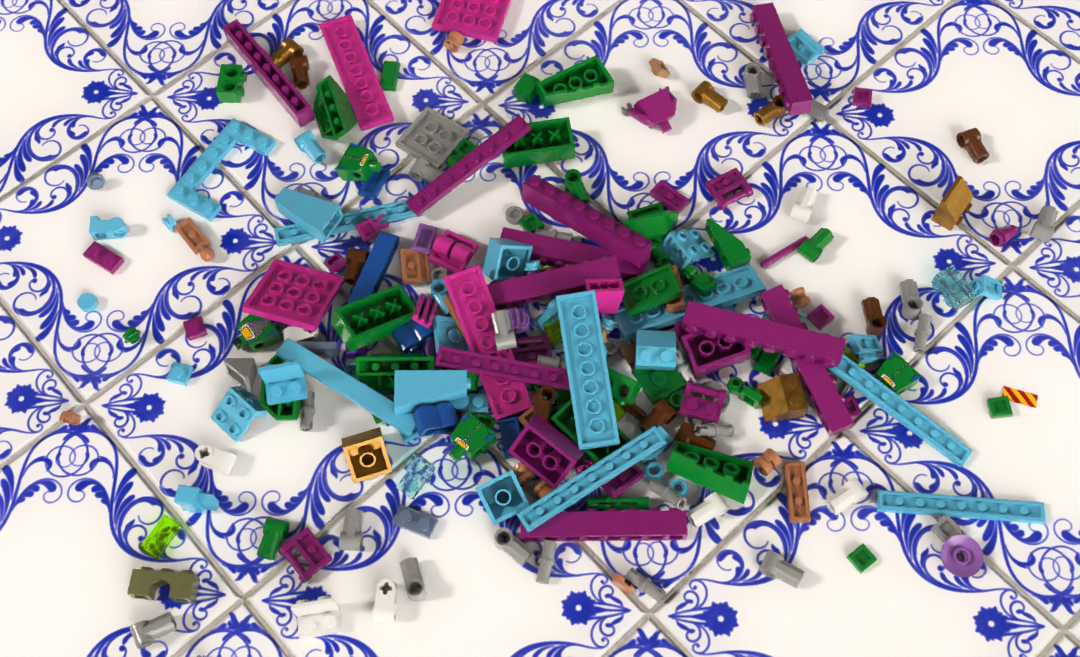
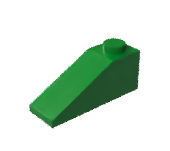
(728, 247)

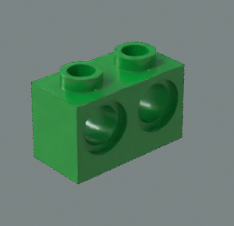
(231, 83)
(620, 381)

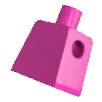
(608, 294)

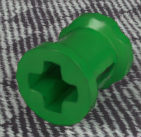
(659, 255)

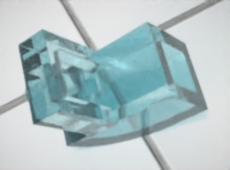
(418, 473)

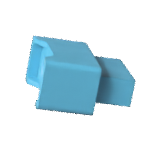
(195, 500)

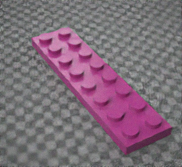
(356, 72)
(474, 309)

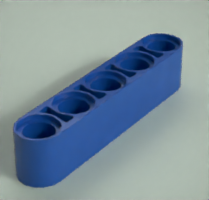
(375, 266)

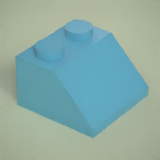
(506, 258)
(655, 350)
(502, 497)

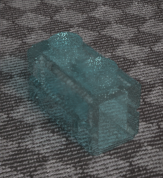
(953, 288)

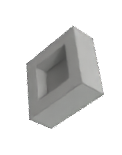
(946, 528)

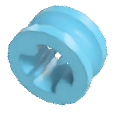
(169, 222)
(607, 322)

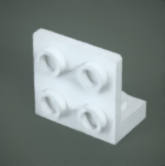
(318, 617)

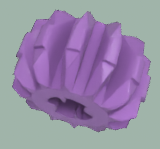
(519, 320)

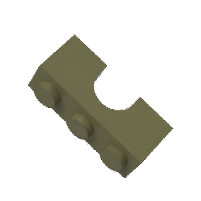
(146, 582)

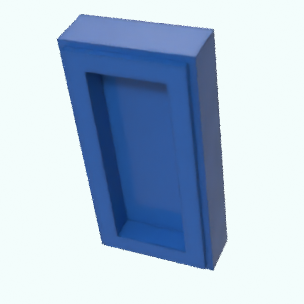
(371, 188)
(509, 432)

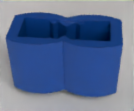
(412, 336)
(435, 419)

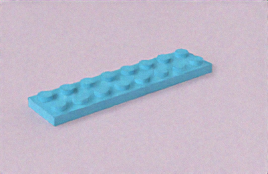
(731, 288)
(587, 370)

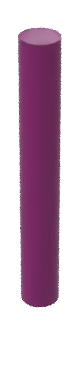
(785, 251)

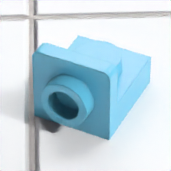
(987, 287)

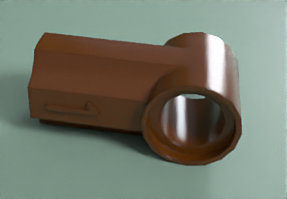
(299, 68)
(972, 143)
(356, 260)
(873, 316)
(543, 406)
(661, 414)
(687, 435)

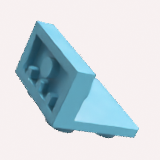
(686, 247)
(284, 382)
(237, 412)

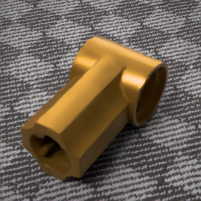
(288, 49)
(705, 94)
(771, 111)

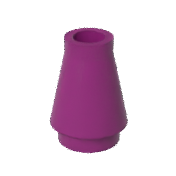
(1001, 236)

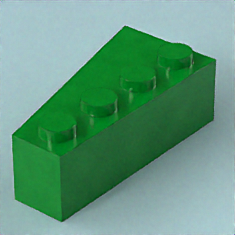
(575, 83)
(712, 470)

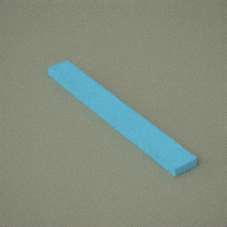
(393, 212)
(346, 386)
(902, 411)
(591, 479)
(960, 506)

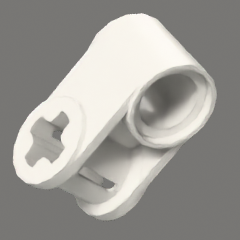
(300, 334)
(218, 460)
(385, 604)

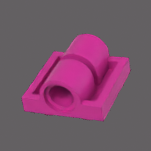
(452, 251)

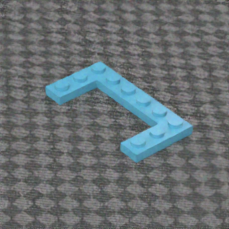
(185, 189)

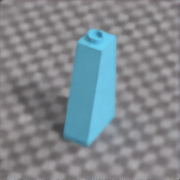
(309, 212)
(428, 387)

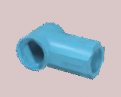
(308, 143)
(438, 297)
(546, 317)

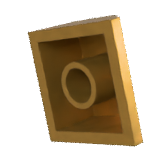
(953, 205)
(782, 398)
(366, 455)

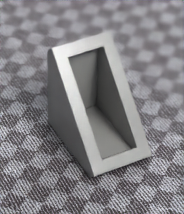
(242, 371)

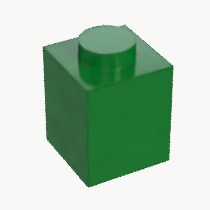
(525, 88)

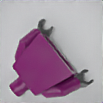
(654, 109)

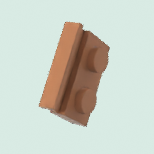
(414, 267)

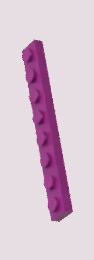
(468, 165)
(502, 368)

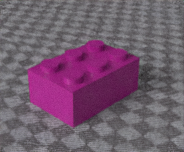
(710, 354)
(545, 451)

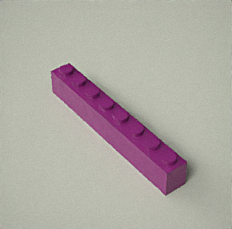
(781, 59)
(269, 73)
(587, 221)
(560, 252)
(551, 282)
(763, 334)
(813, 376)
(610, 526)

